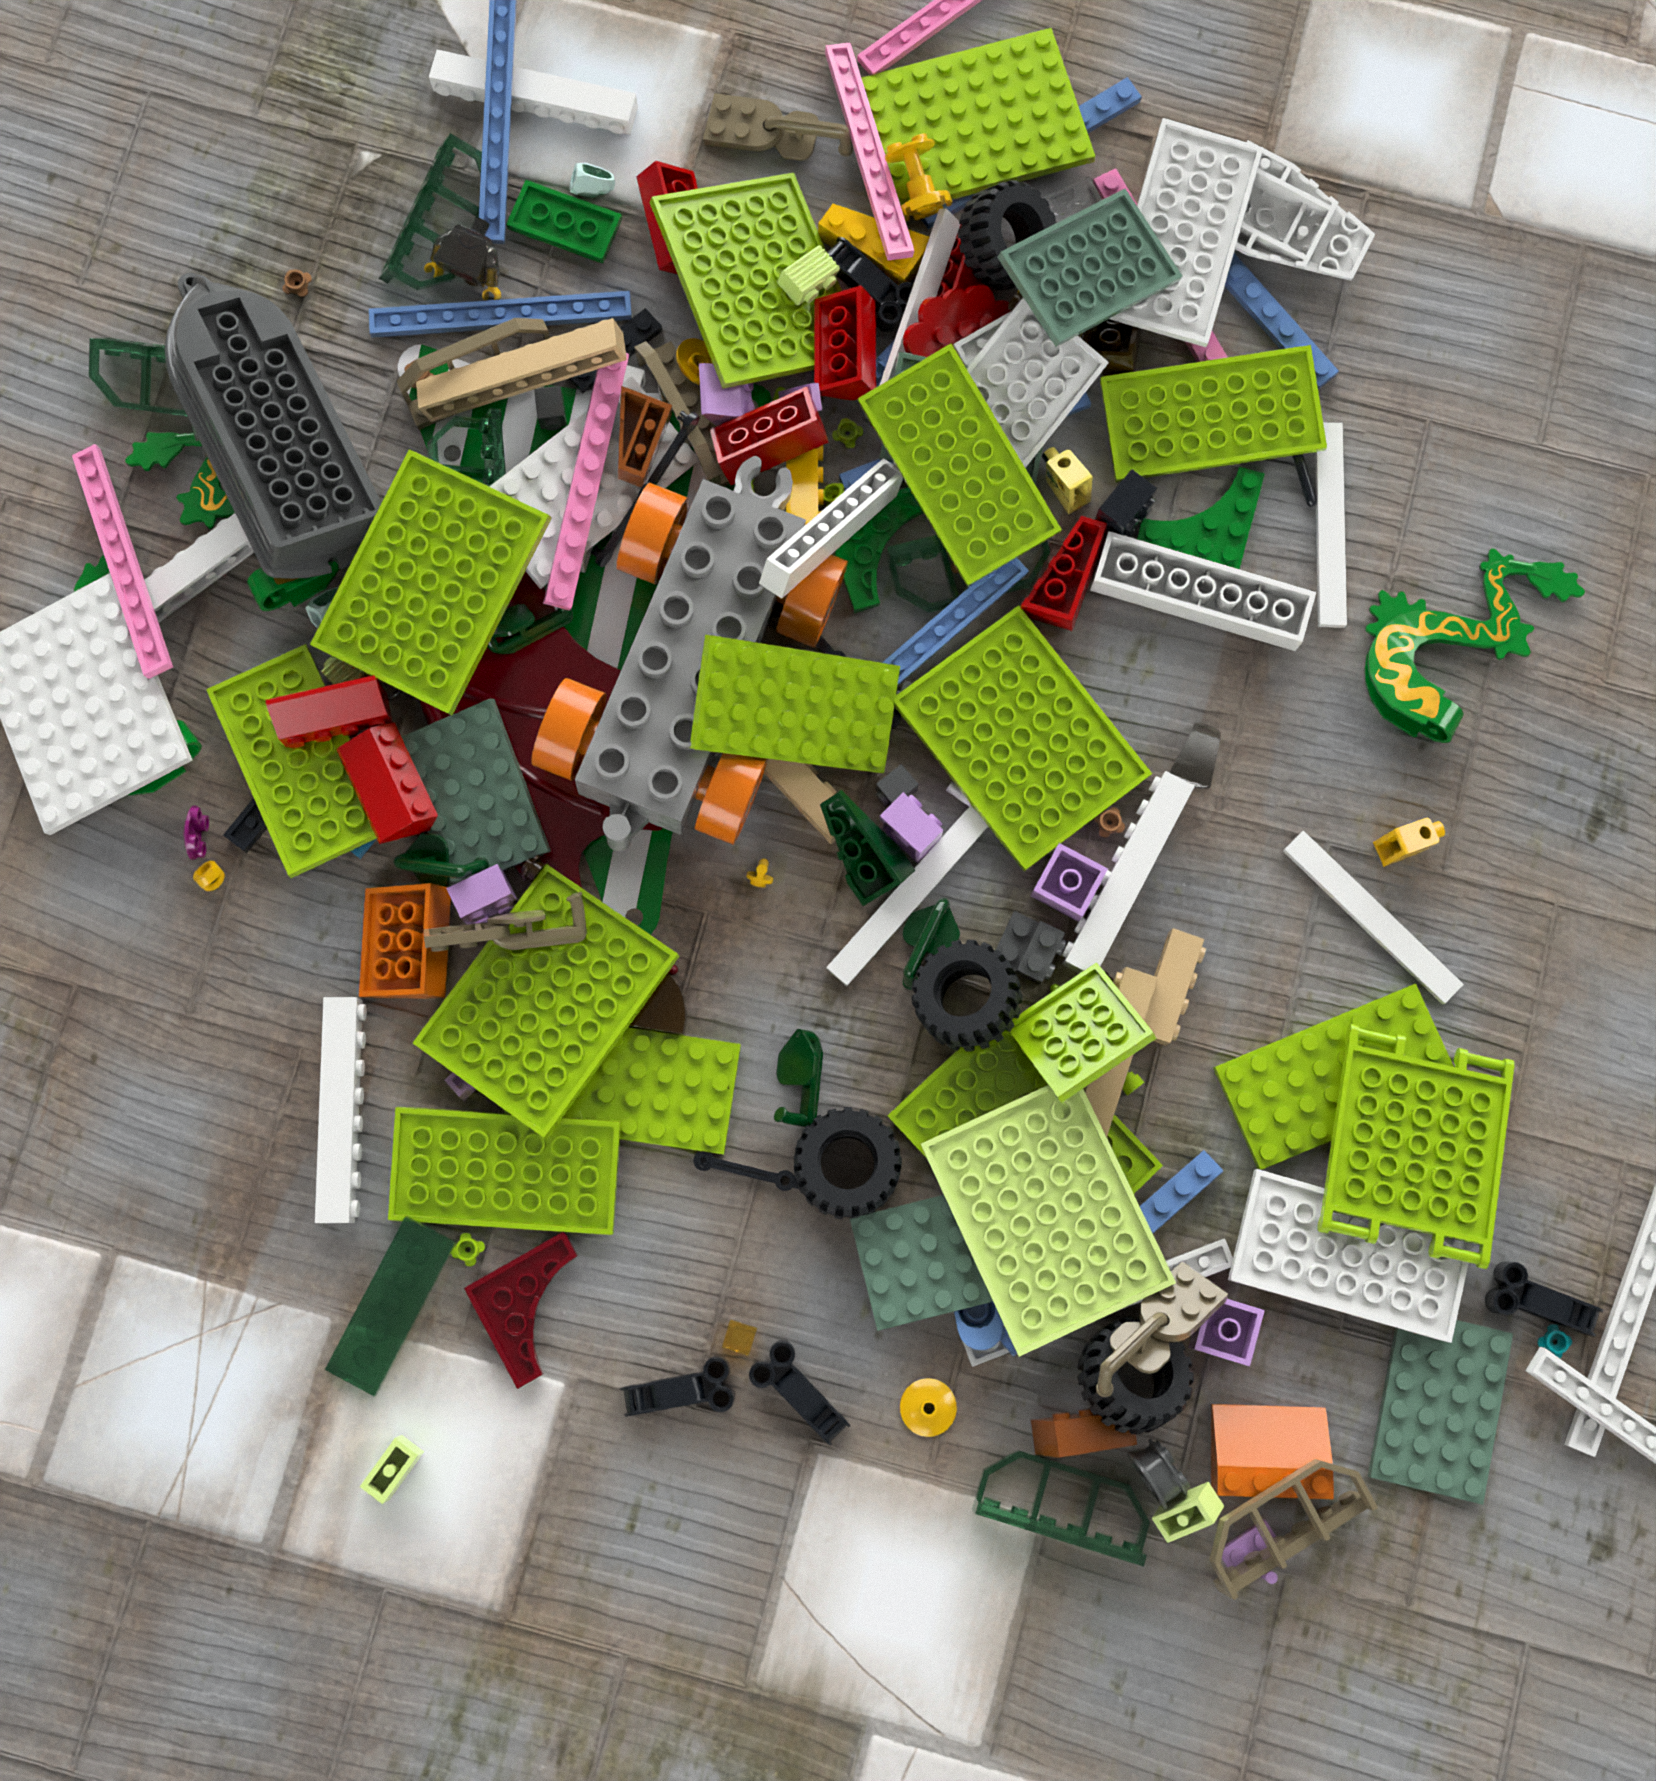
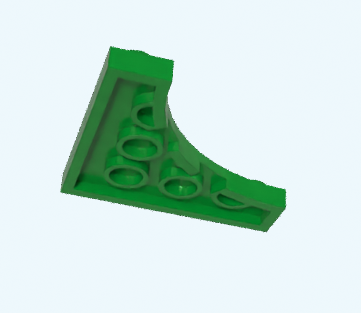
(1217, 532)
(867, 545)

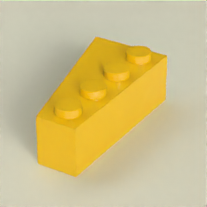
(864, 235)
(805, 477)

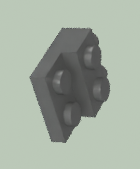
(1031, 947)

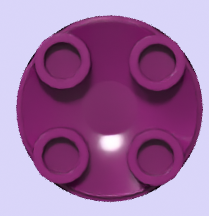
(192, 832)

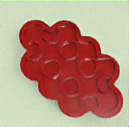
(952, 318)

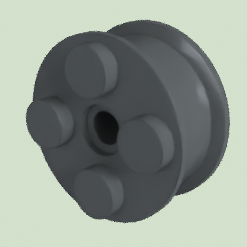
(1158, 1474)

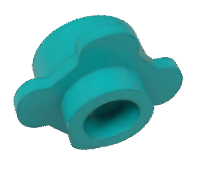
(1563, 1341)

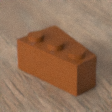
(640, 435)
(1076, 1434)

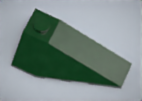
(869, 856)

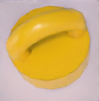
(207, 874)

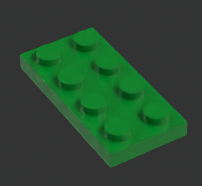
(564, 221)

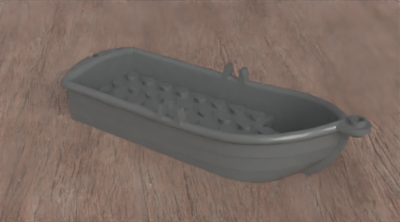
(268, 429)

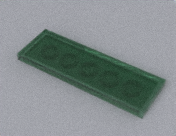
(390, 1306)

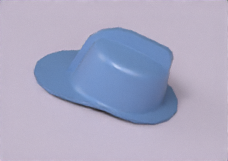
(979, 1326)

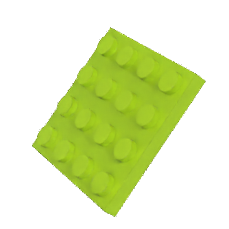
(1080, 1032)

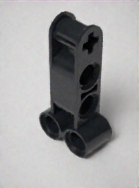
(859, 270)
(1540, 1301)
(679, 1391)
(800, 1393)

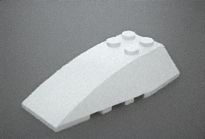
(1299, 224)

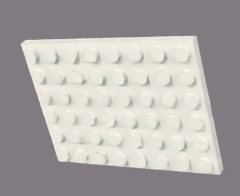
(82, 708)

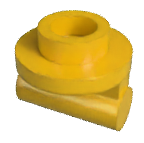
(760, 877)

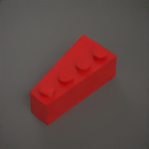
(1064, 584)

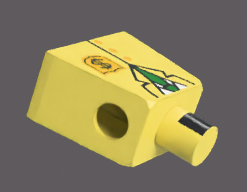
(1068, 479)

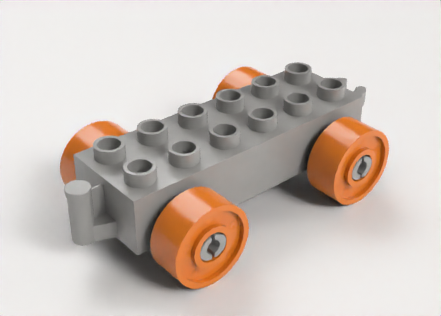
(708, 584)

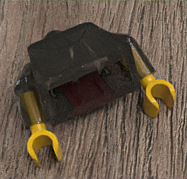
(468, 256)

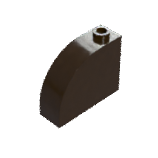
(664, 1010)

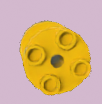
(923, 198)

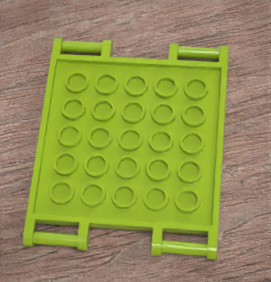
(1417, 1145)

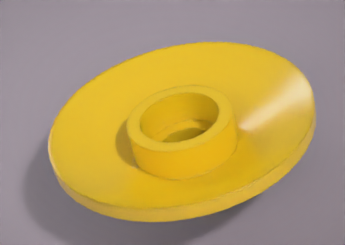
(690, 355)
(923, 1392)

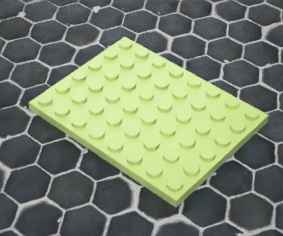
(1047, 1216)

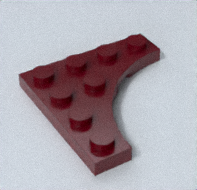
(509, 1303)

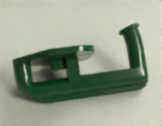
(521, 620)
(430, 861)
(926, 932)
(801, 1065)

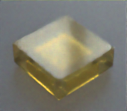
(739, 1337)

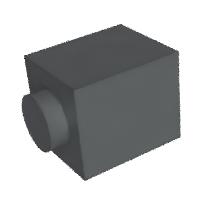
(550, 408)
(894, 785)

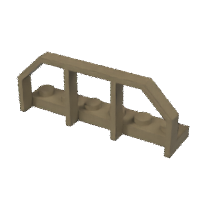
(459, 349)
(683, 396)
(1302, 1535)

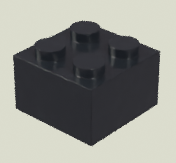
(1127, 504)

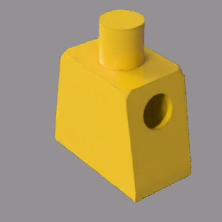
(1408, 840)

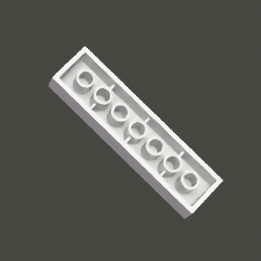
(1203, 591)

